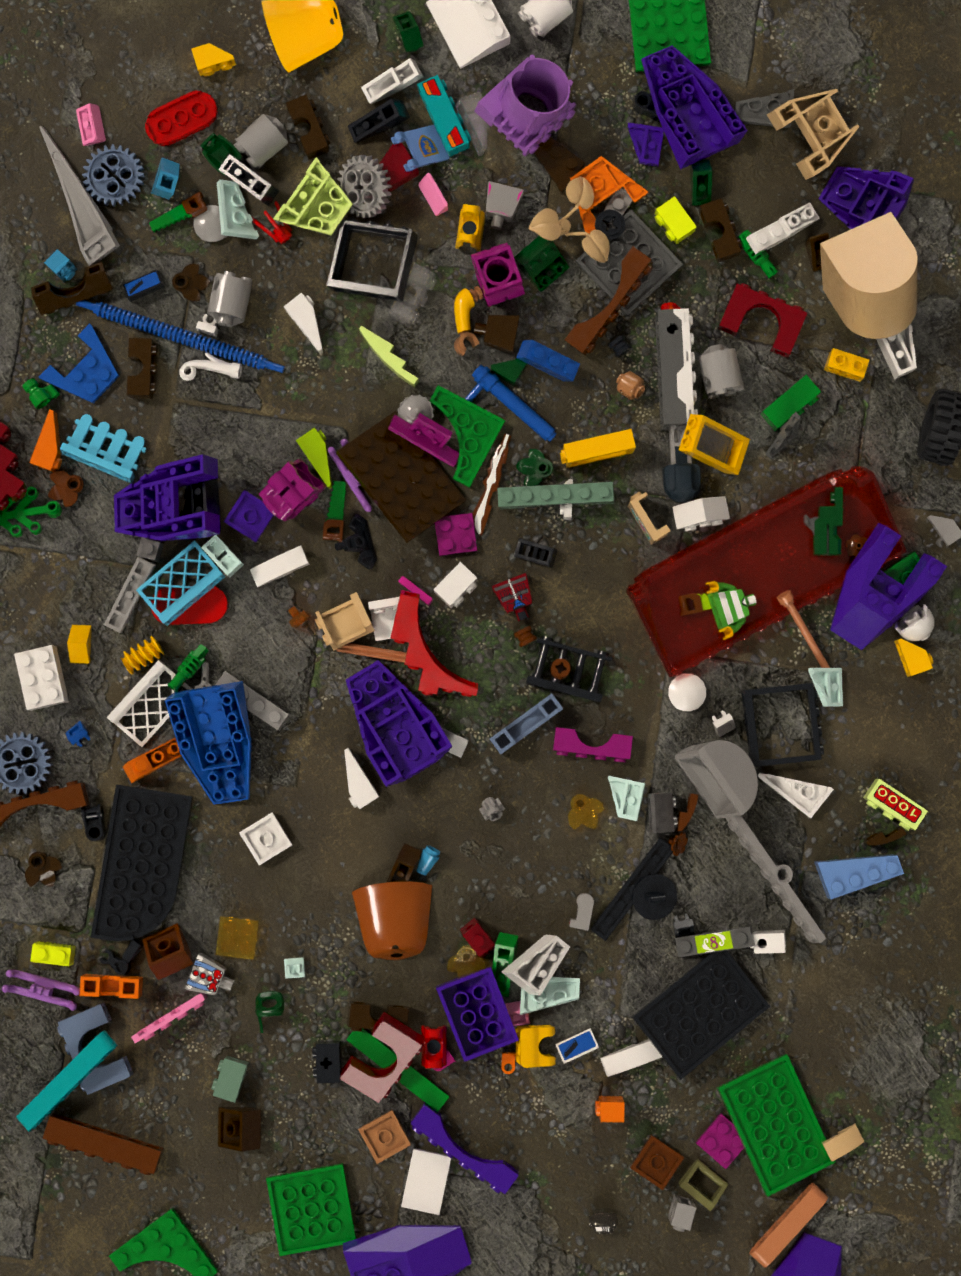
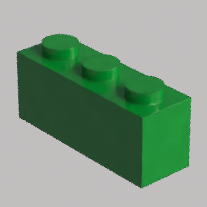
(792, 401)

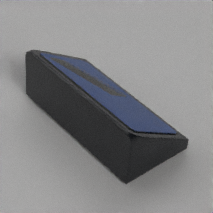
(143, 285)

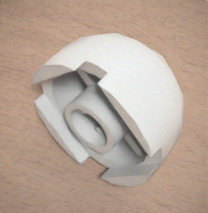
(916, 624)

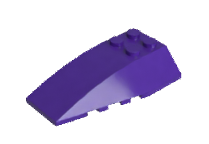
(394, 725)

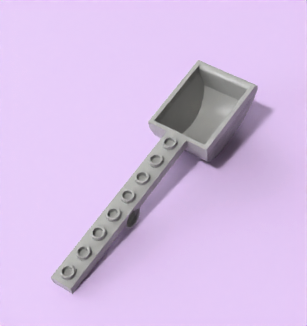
(729, 787)

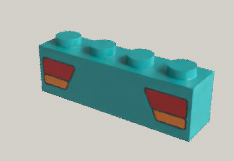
(443, 115)

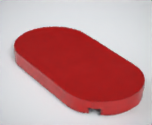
(181, 118)
(206, 610)

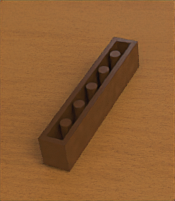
(103, 1143)

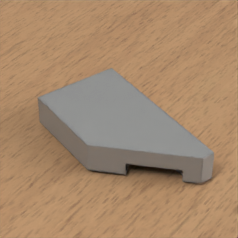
(946, 529)

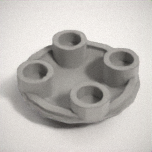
(208, 225)

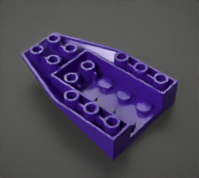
(690, 107)
(409, 1252)

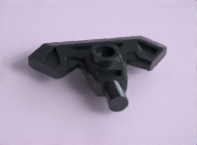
(359, 542)

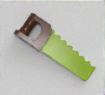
(699, 602)

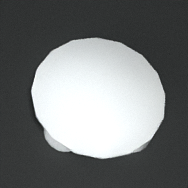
(687, 692)

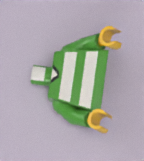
(729, 606)

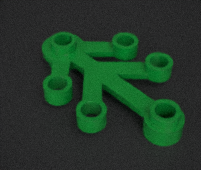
(20, 513)

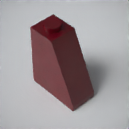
(394, 162)

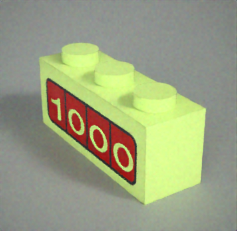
(895, 805)

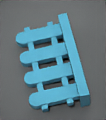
(93, 449)

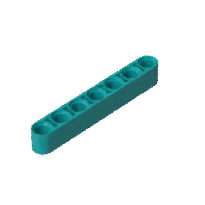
(66, 1081)

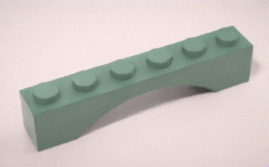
(556, 495)

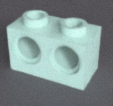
(222, 556)

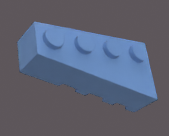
(852, 874)

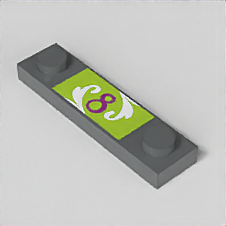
(715, 941)

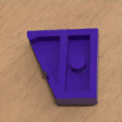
(646, 142)

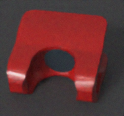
(435, 1047)

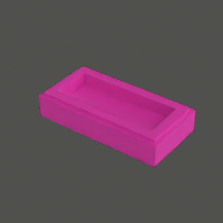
(413, 588)

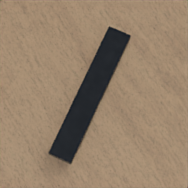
(624, 898)

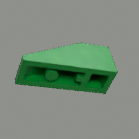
(504, 955)

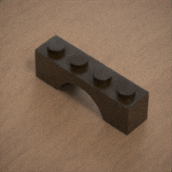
(51, 298)

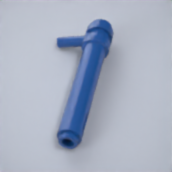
(492, 384)

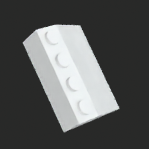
(469, 28)

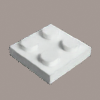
(265, 838)

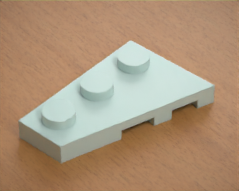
(232, 211)
(558, 991)

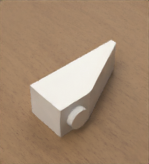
(304, 316)
(359, 785)

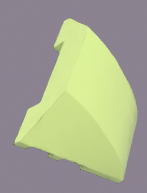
(316, 202)

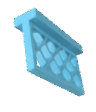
(189, 597)

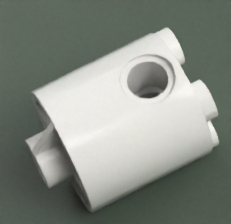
(545, 14)

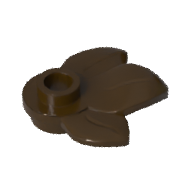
(193, 282)
(44, 872)

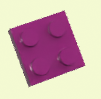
(456, 534)
(721, 1141)

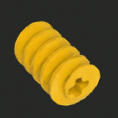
(141, 655)

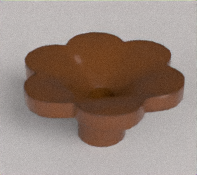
(852, 543)
(678, 843)

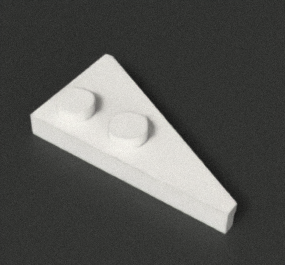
(803, 795)

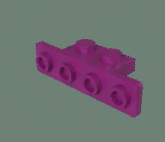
(427, 436)

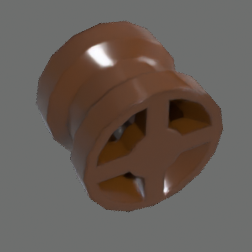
(525, 636)
(558, 671)

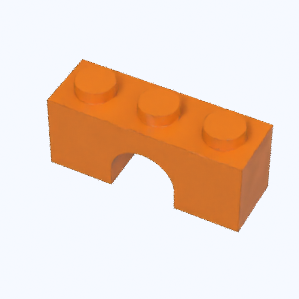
(111, 985)

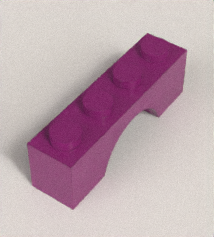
(617, 746)

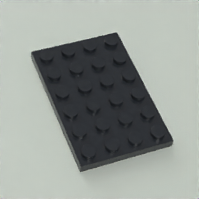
(700, 1012)

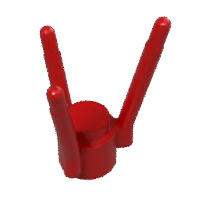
(282, 233)

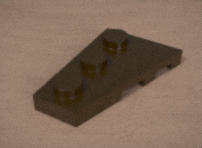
(558, 162)

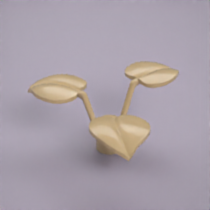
(550, 228)

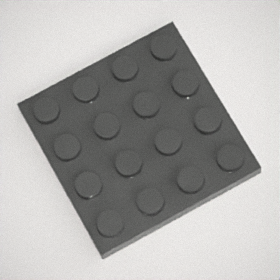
(608, 274)

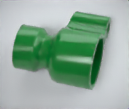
(39, 396)

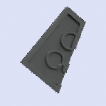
(755, 110)

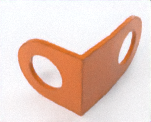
(508, 1058)

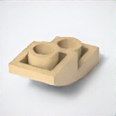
(843, 1142)

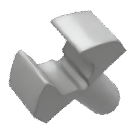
(204, 676)

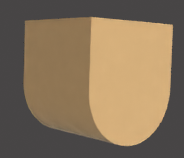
(872, 277)

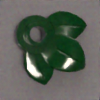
(532, 467)

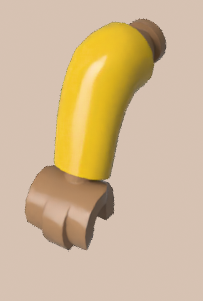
(463, 304)

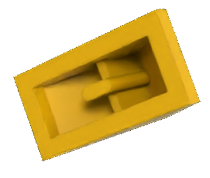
(79, 644)

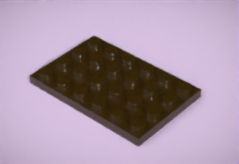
(400, 479)

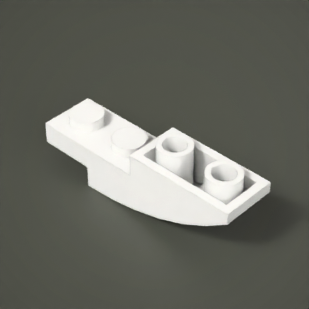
(782, 229)

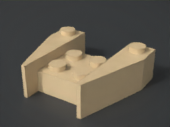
(819, 124)

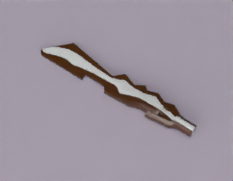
(491, 483)

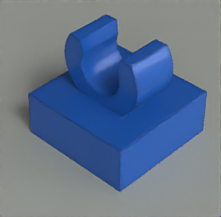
(76, 733)

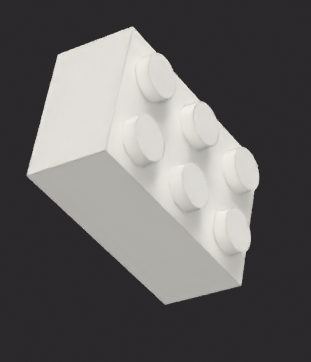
(41, 677)

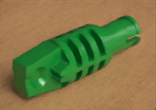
(760, 259)
(188, 667)

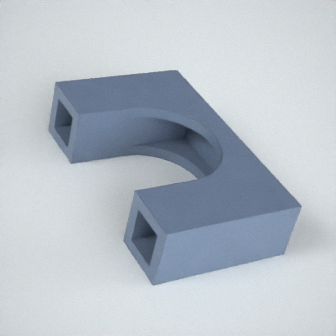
(74, 1030)

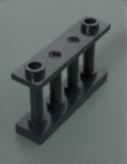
(574, 687)

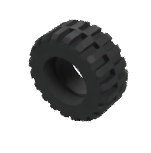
(941, 428)

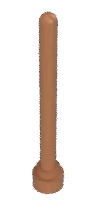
(786, 599)

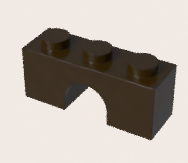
(302, 111)
(716, 214)
(142, 384)
(360, 1017)

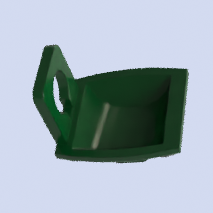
(218, 150)

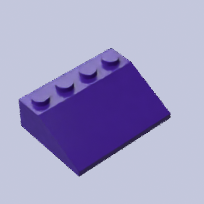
(477, 1013)

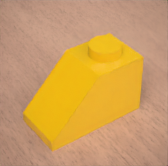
(914, 659)

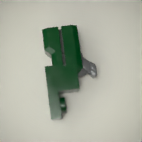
(825, 526)

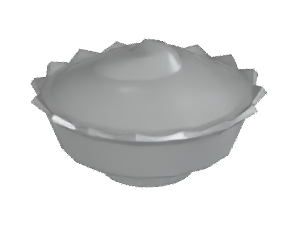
(412, 406)

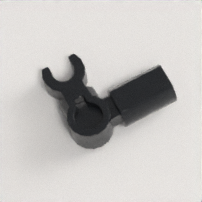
(122, 965)

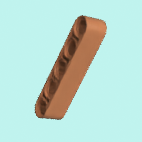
(788, 1225)

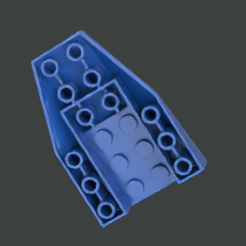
(214, 738)

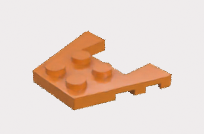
(605, 181)

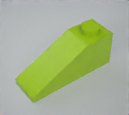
(316, 451)

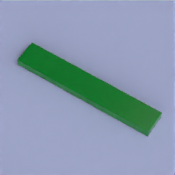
(410, 1078)

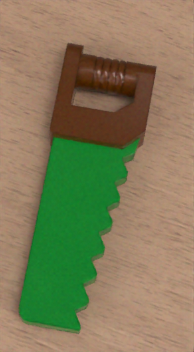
(180, 212)
(336, 512)

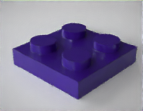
(249, 516)

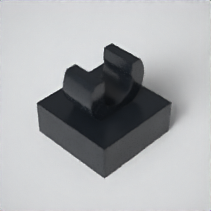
(684, 927)

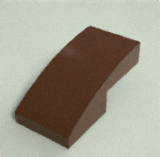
(684, 817)

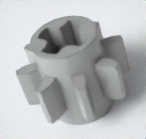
(492, 809)

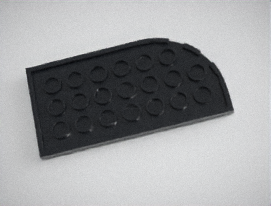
(140, 862)

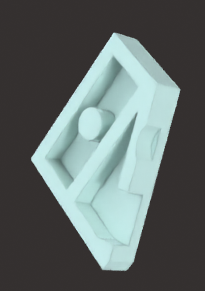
(828, 685)
(627, 797)

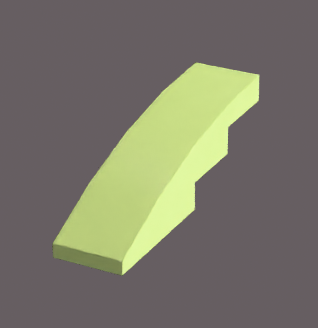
(384, 351)

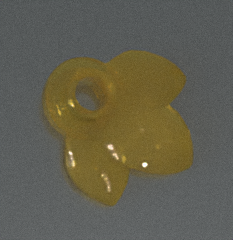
(586, 813)
(465, 965)

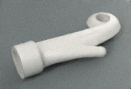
(214, 364)

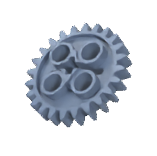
(101, 187)
(23, 779)

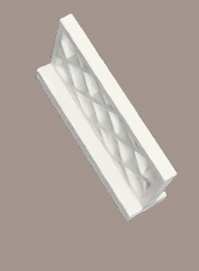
(134, 695)

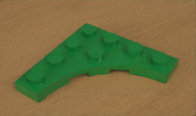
(474, 429)
(166, 1241)

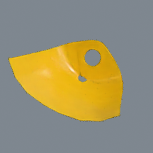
(302, 29)

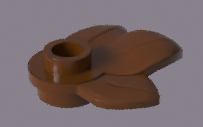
(63, 487)

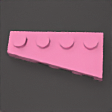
(164, 1022)

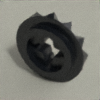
(607, 216)

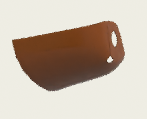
(394, 916)

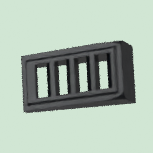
(551, 557)

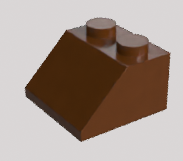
(167, 952)

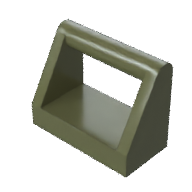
(707, 1202)

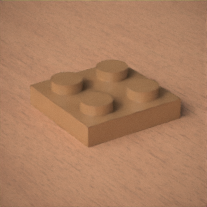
(384, 1136)

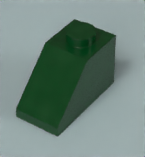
(408, 31)
(701, 182)

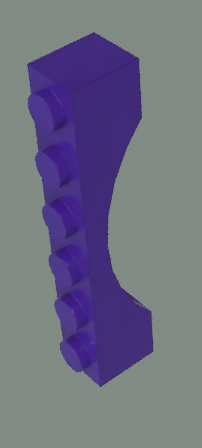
(496, 1172)

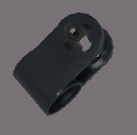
(648, 109)
(93, 821)

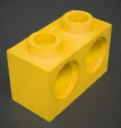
(846, 364)

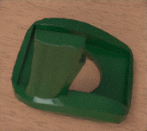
(261, 1011)

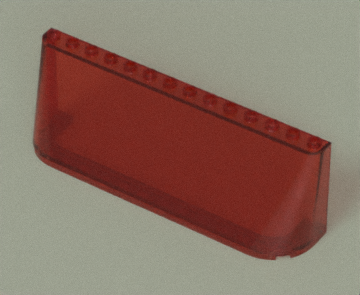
(762, 557)

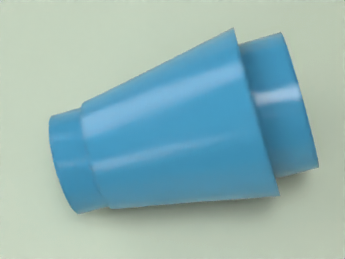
(427, 860)

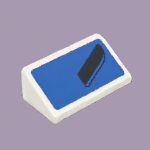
(577, 1045)

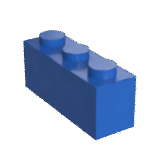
(548, 360)

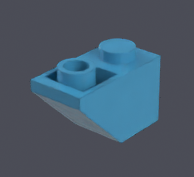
(166, 179)
(61, 266)

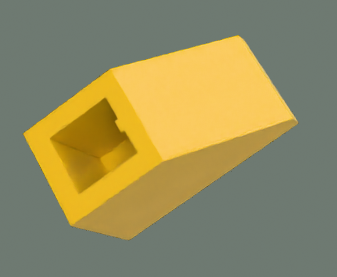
(212, 59)

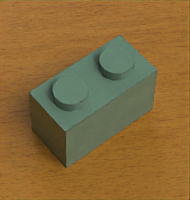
(230, 1078)

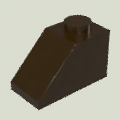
(404, 864)

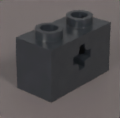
(331, 1073)

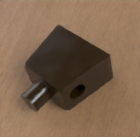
(499, 332)

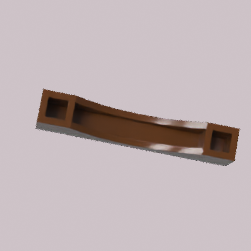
(585, 334)
(68, 798)

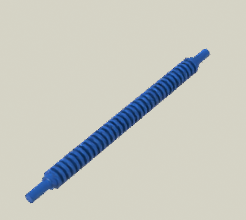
(179, 335)

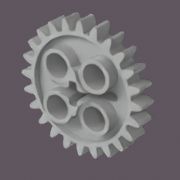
(361, 181)

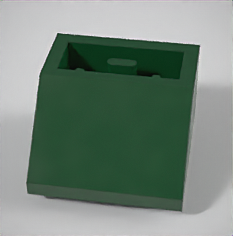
(541, 262)

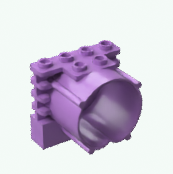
(520, 124)

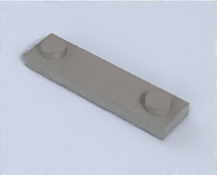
(128, 595)

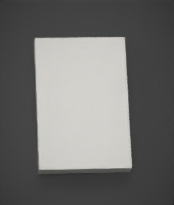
(426, 1181)

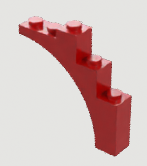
(434, 674)

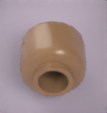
(630, 385)

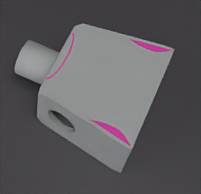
(502, 203)

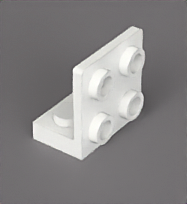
(383, 617)

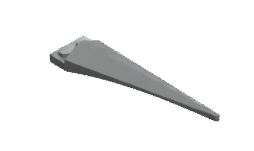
(90, 225)

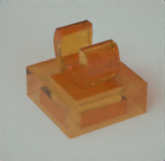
(298, 618)

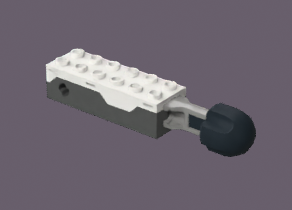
(676, 397)

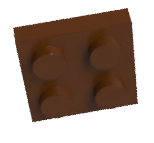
(657, 1162)

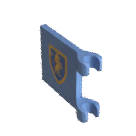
(424, 146)

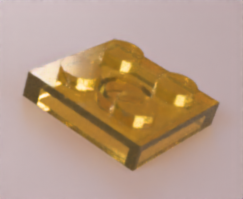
(237, 937)

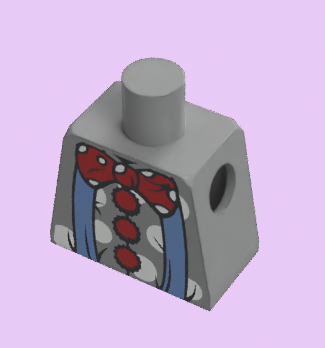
(208, 976)

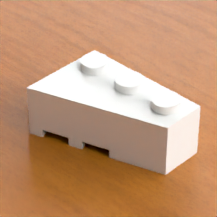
(899, 352)
(537, 964)

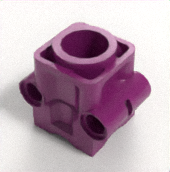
(500, 259)
(291, 490)

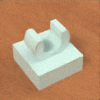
(294, 967)

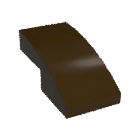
(879, 838)

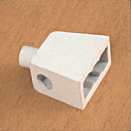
(775, 941)

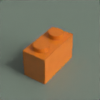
(610, 1108)

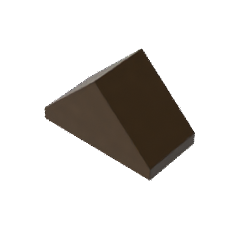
(813, 250)

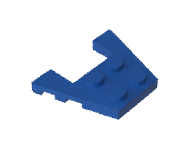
(91, 375)

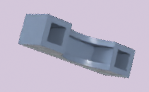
(526, 723)

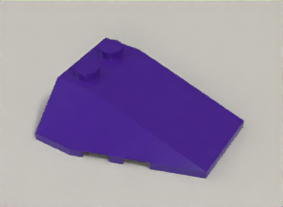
(865, 195)

